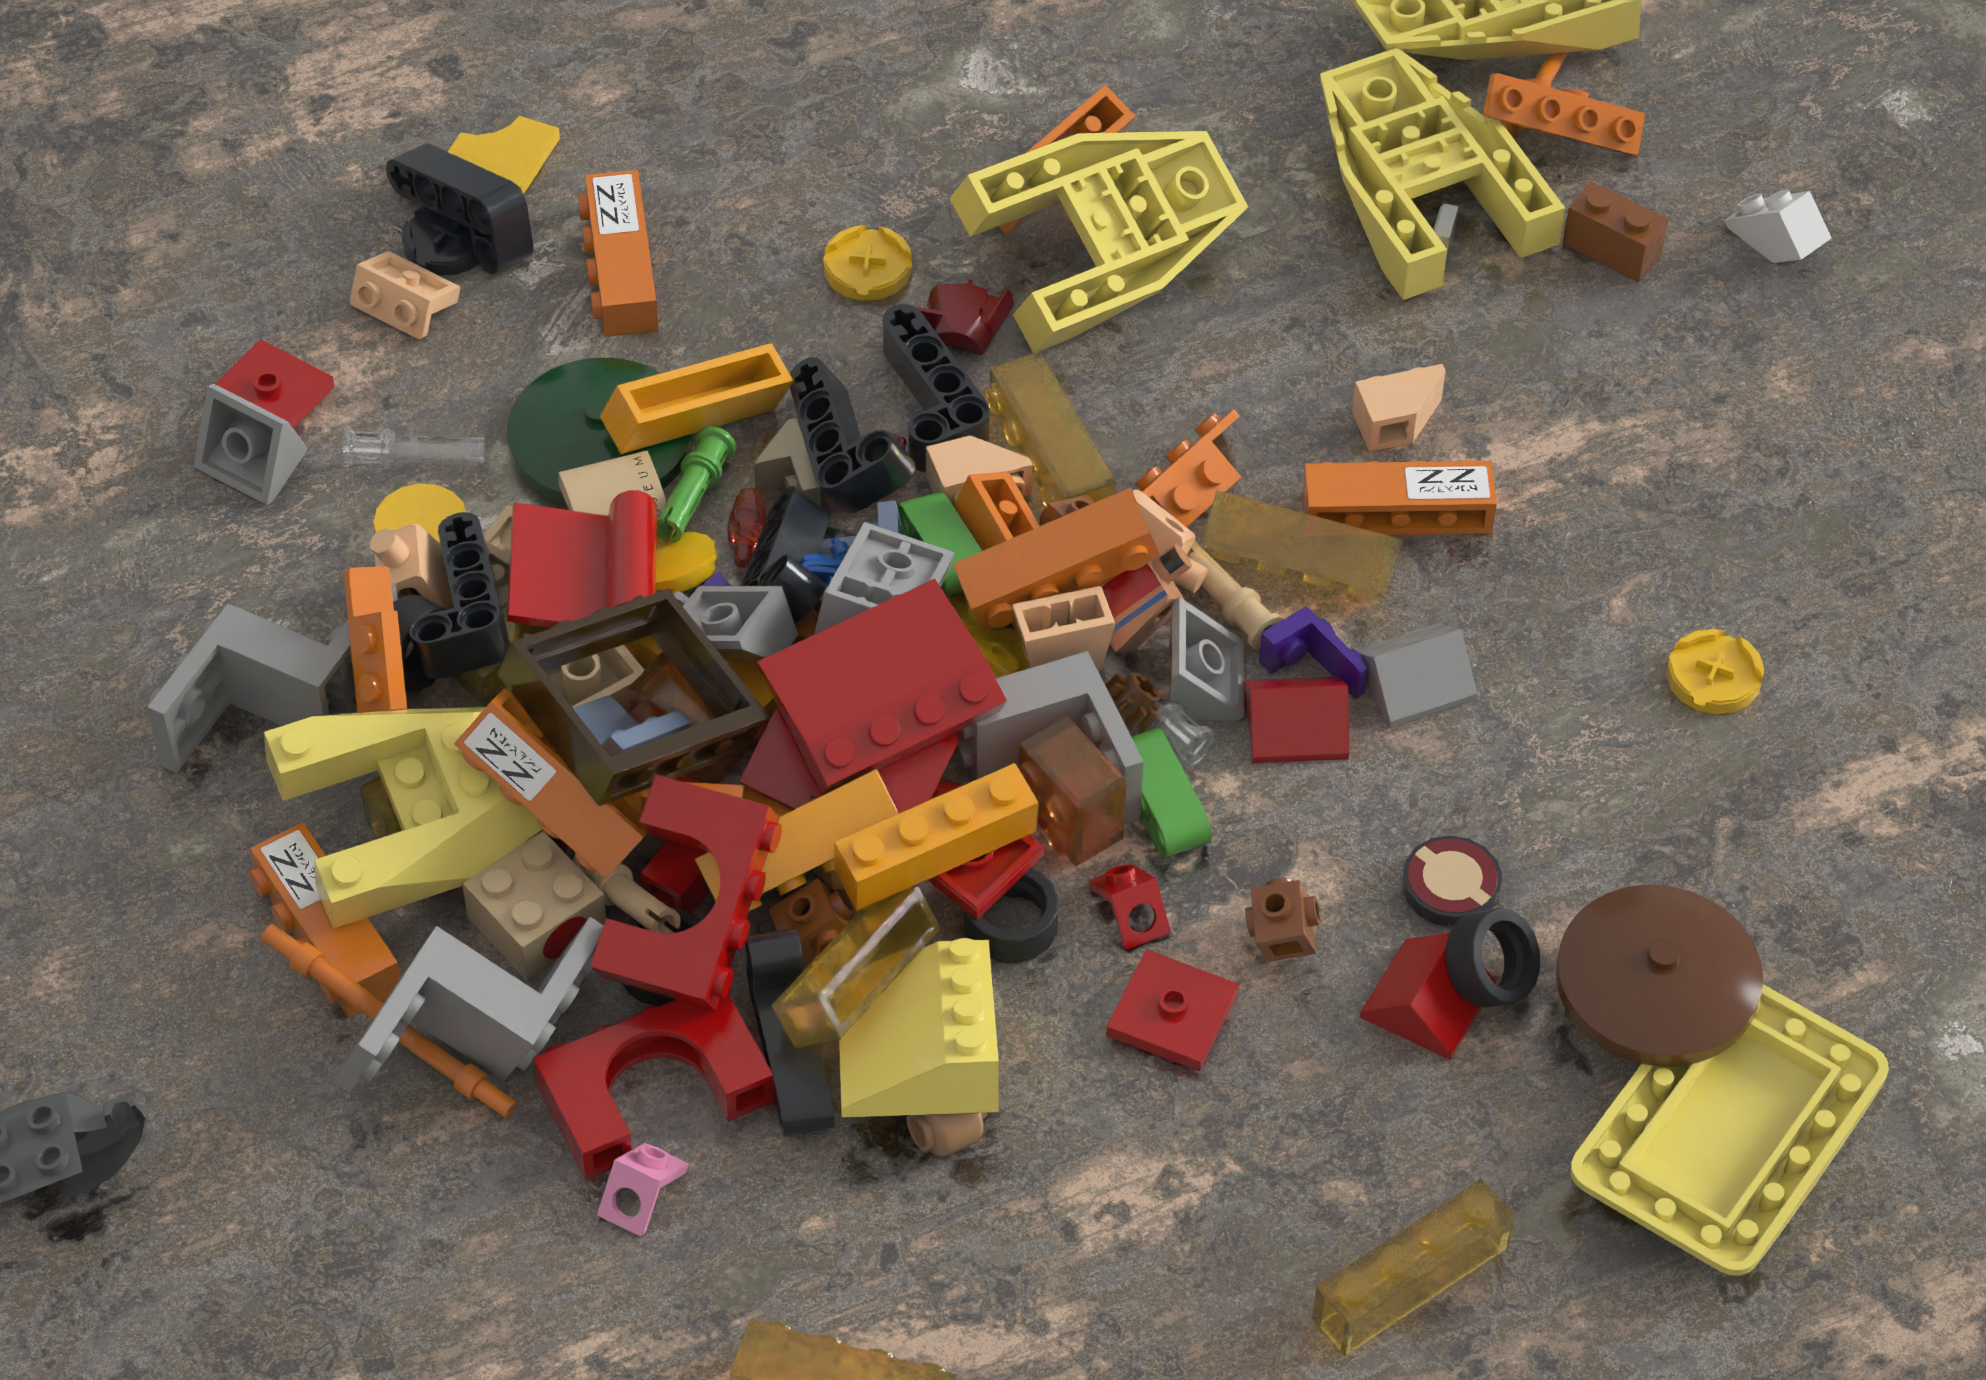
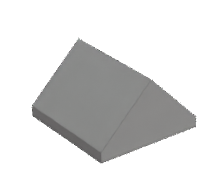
(246, 445)
(1205, 665)
(1419, 673)

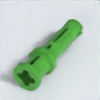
(699, 471)

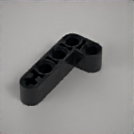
(471, 196)
(937, 382)
(845, 465)
(790, 532)
(475, 629)
(798, 1073)

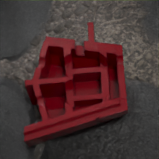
(966, 314)

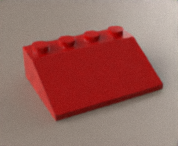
(881, 685)

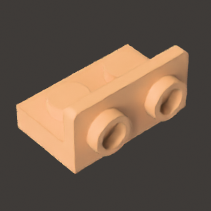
(401, 293)

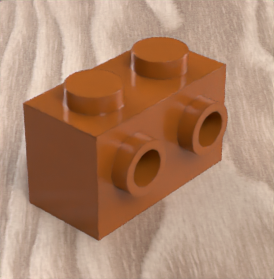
(1615, 231)

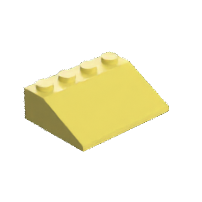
(926, 1039)

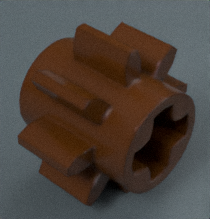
(1134, 699)

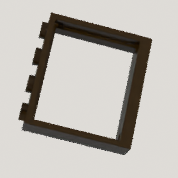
(736, 711)

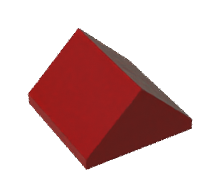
(1297, 719)
(1420, 1000)

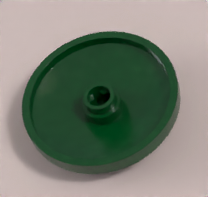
(560, 425)

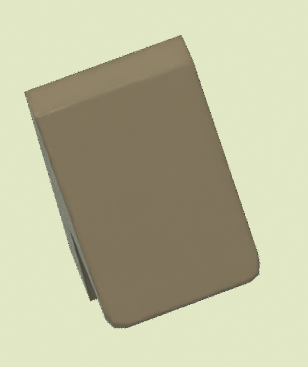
(787, 463)

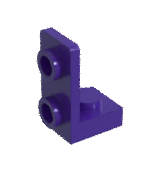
(1303, 633)

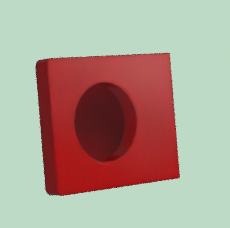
(1126, 888)

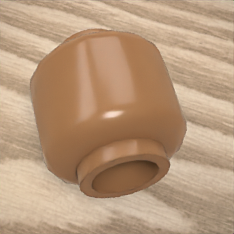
(945, 1132)

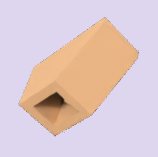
(1396, 405)
(954, 460)

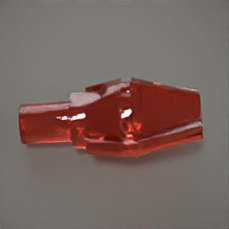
(746, 524)

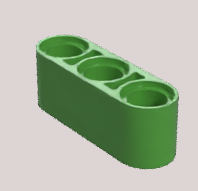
(936, 522)
(1168, 799)

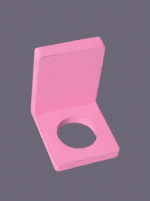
(645, 1172)

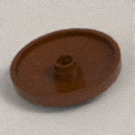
(1659, 975)

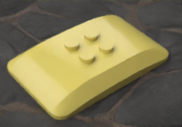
(1733, 1142)

